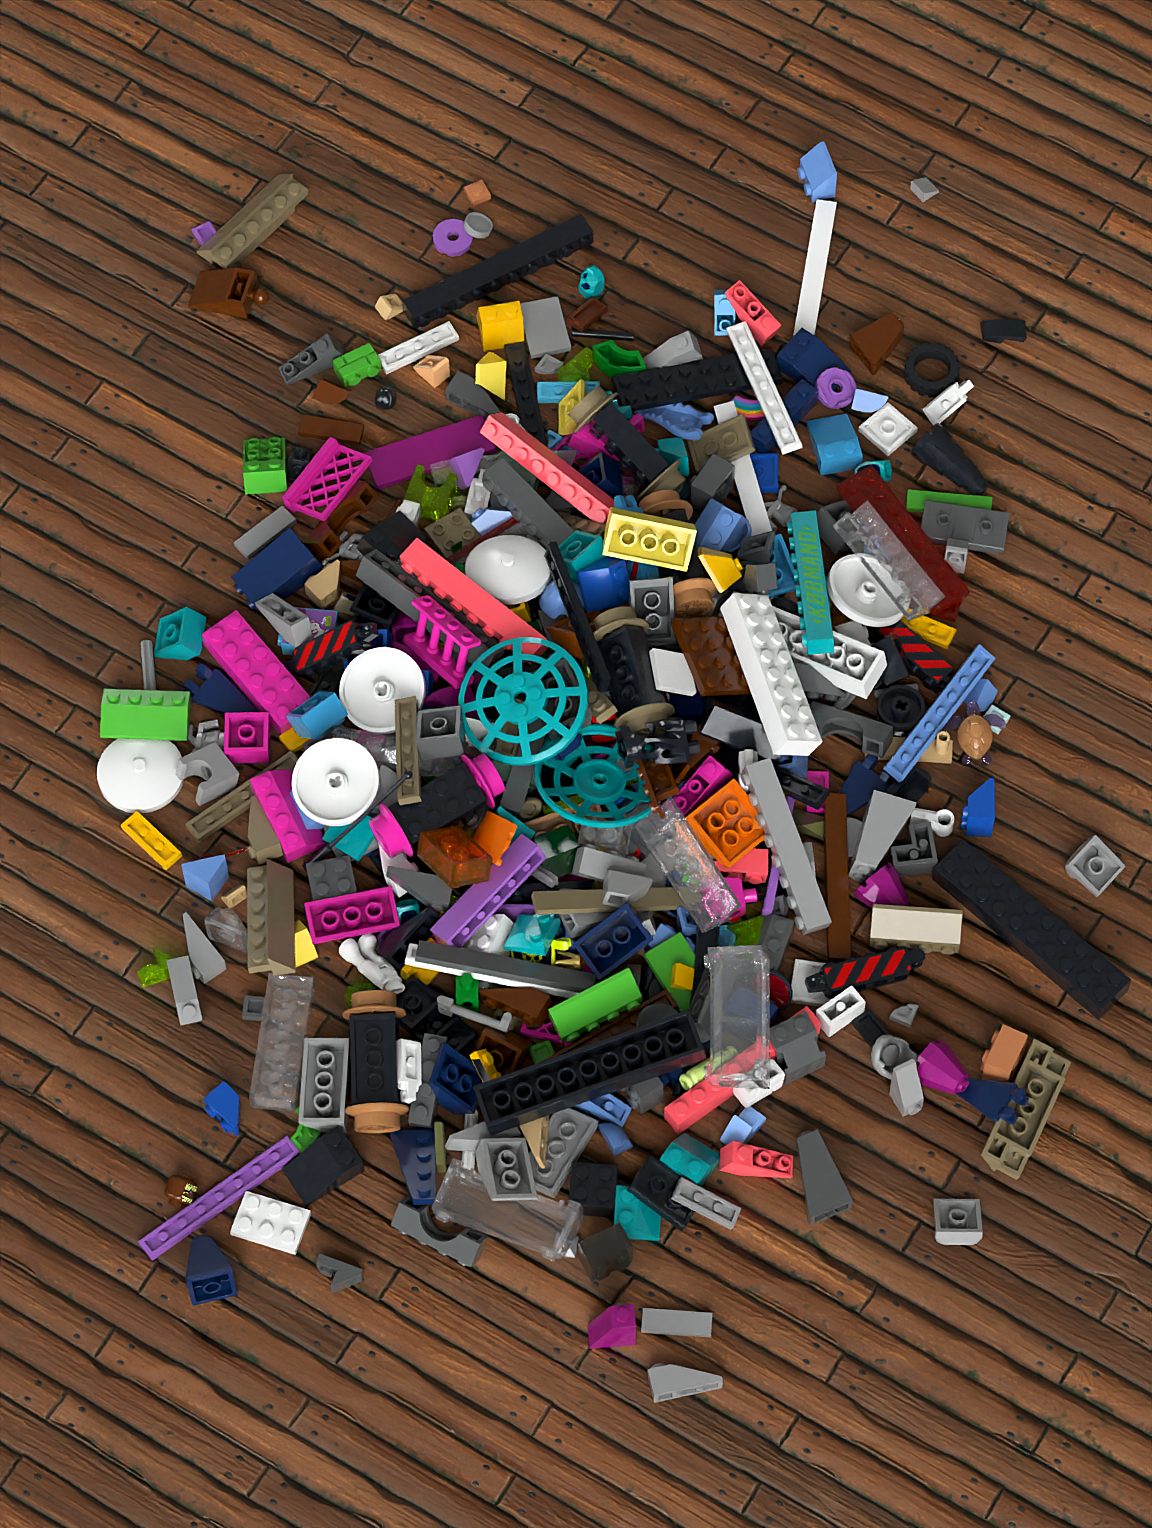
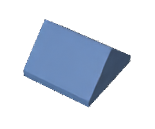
(206, 875)

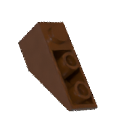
(523, 1003)

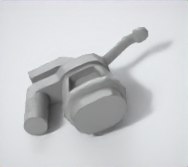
(779, 511)
(348, 549)
(204, 739)

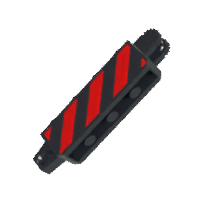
(331, 648)
(925, 661)
(865, 972)

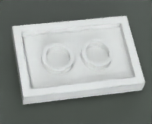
(270, 1222)

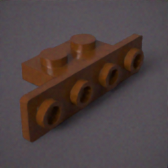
(659, 783)

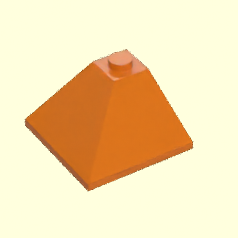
(727, 824)

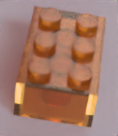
(454, 856)

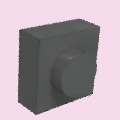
(253, 1008)

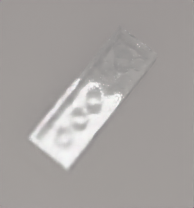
(281, 1042)

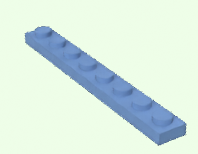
(939, 713)

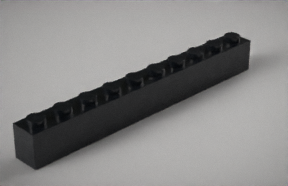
(497, 271)

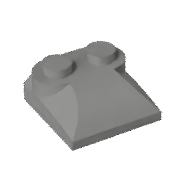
(1094, 865)
(957, 1221)

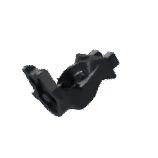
(632, 745)

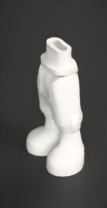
(371, 964)

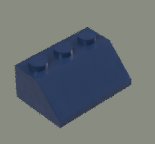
(614, 941)

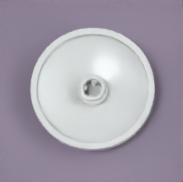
(509, 568)
(860, 595)
(374, 683)
(139, 774)
(335, 781)

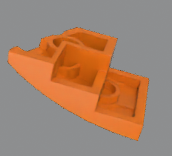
(494, 835)

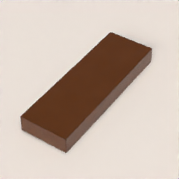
(325, 428)

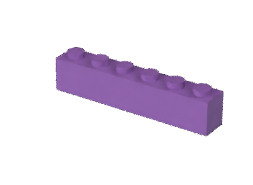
(486, 897)

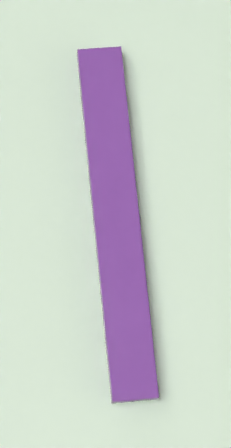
(219, 1198)

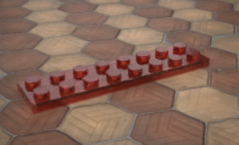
(871, 487)

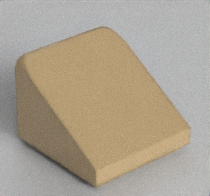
(389, 306)
(234, 896)

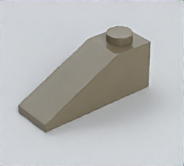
(261, 836)

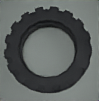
(931, 351)

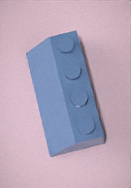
(717, 528)

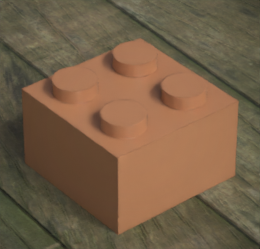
(1004, 1055)

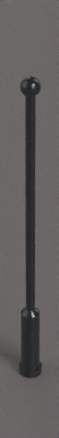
(322, 853)

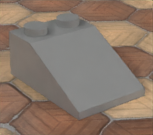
(506, 1168)

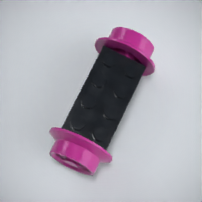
(441, 805)

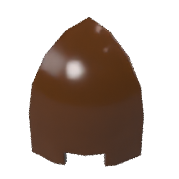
(330, 392)

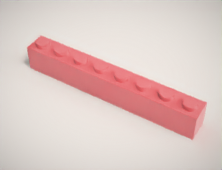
(548, 467)
(468, 597)
(705, 1098)

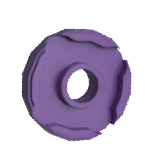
(449, 228)
(828, 396)

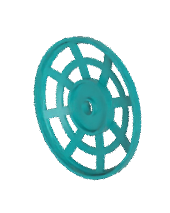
(531, 708)
(586, 787)

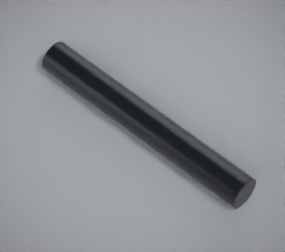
(611, 335)

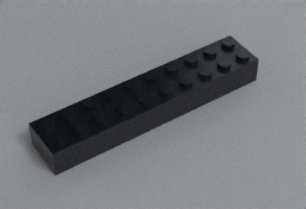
(1031, 929)
(589, 1072)

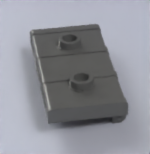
(979, 526)

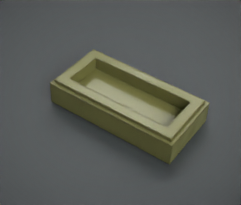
(440, 1149)

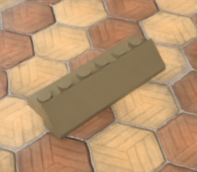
(254, 222)
(271, 919)
(1042, 1079)

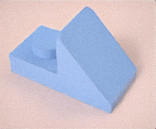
(743, 1127)

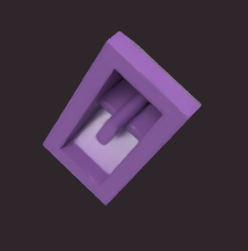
(466, 466)

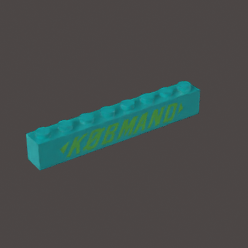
(812, 583)

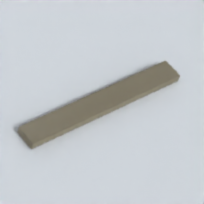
(591, 901)

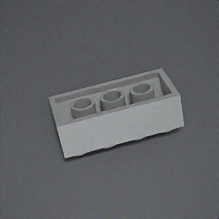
(325, 1083)

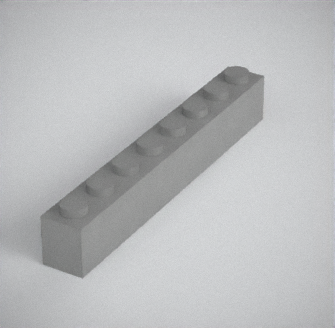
(786, 846)

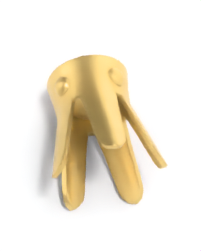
(576, 963)

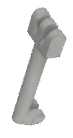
(447, 1007)

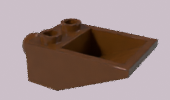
(227, 292)
(707, 747)

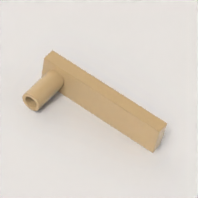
(938, 751)

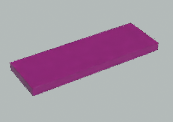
(398, 460)

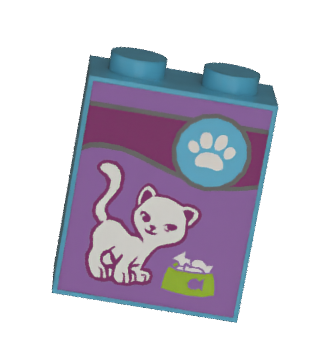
(320, 622)

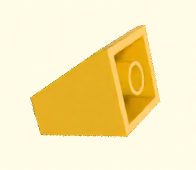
(500, 325)

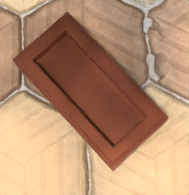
(587, 314)

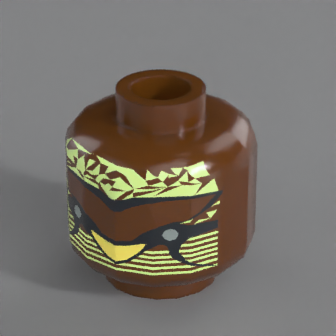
(180, 1189)

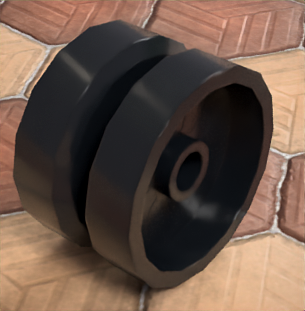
(901, 708)

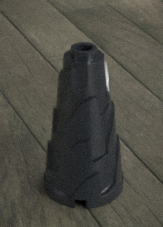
(948, 459)

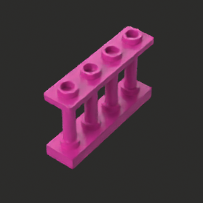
(428, 648)

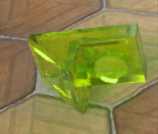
(577, 367)
(747, 931)
(153, 974)

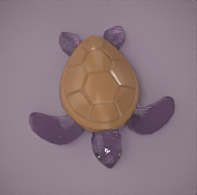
(975, 733)

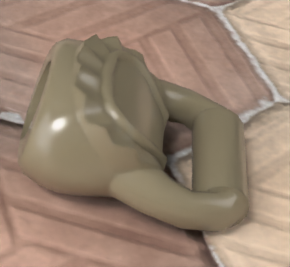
(531, 808)

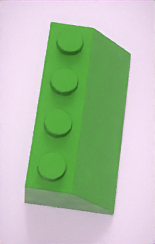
(145, 714)
(595, 1006)

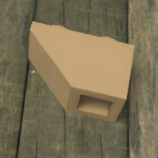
(325, 586)

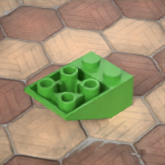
(264, 465)

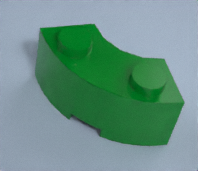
(616, 361)

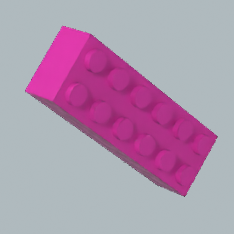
(255, 669)

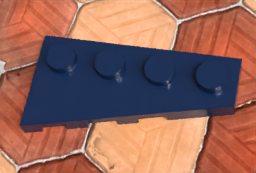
(417, 1162)

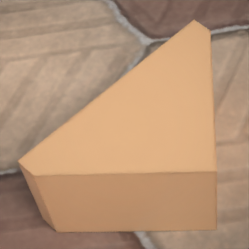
(433, 369)

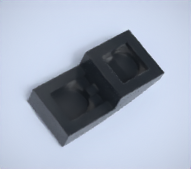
(1003, 329)

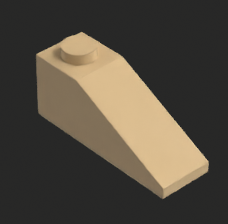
(537, 1135)

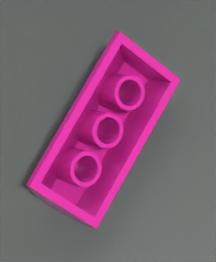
(274, 797)
(352, 915)

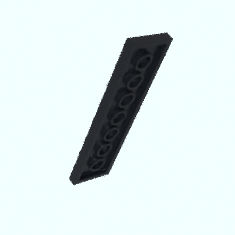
(688, 381)

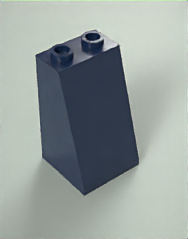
(277, 570)

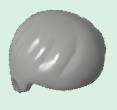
(889, 1053)

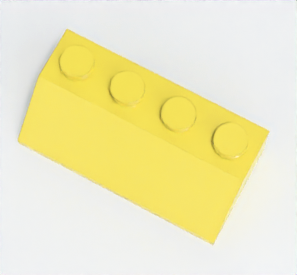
(648, 539)

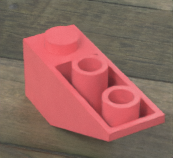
(749, 309)
(750, 868)
(754, 1161)

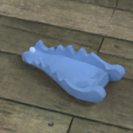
(679, 419)

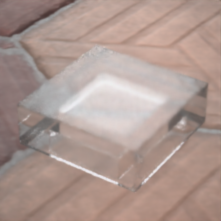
(440, 471)

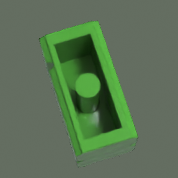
(357, 365)

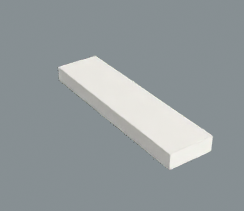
(418, 347)

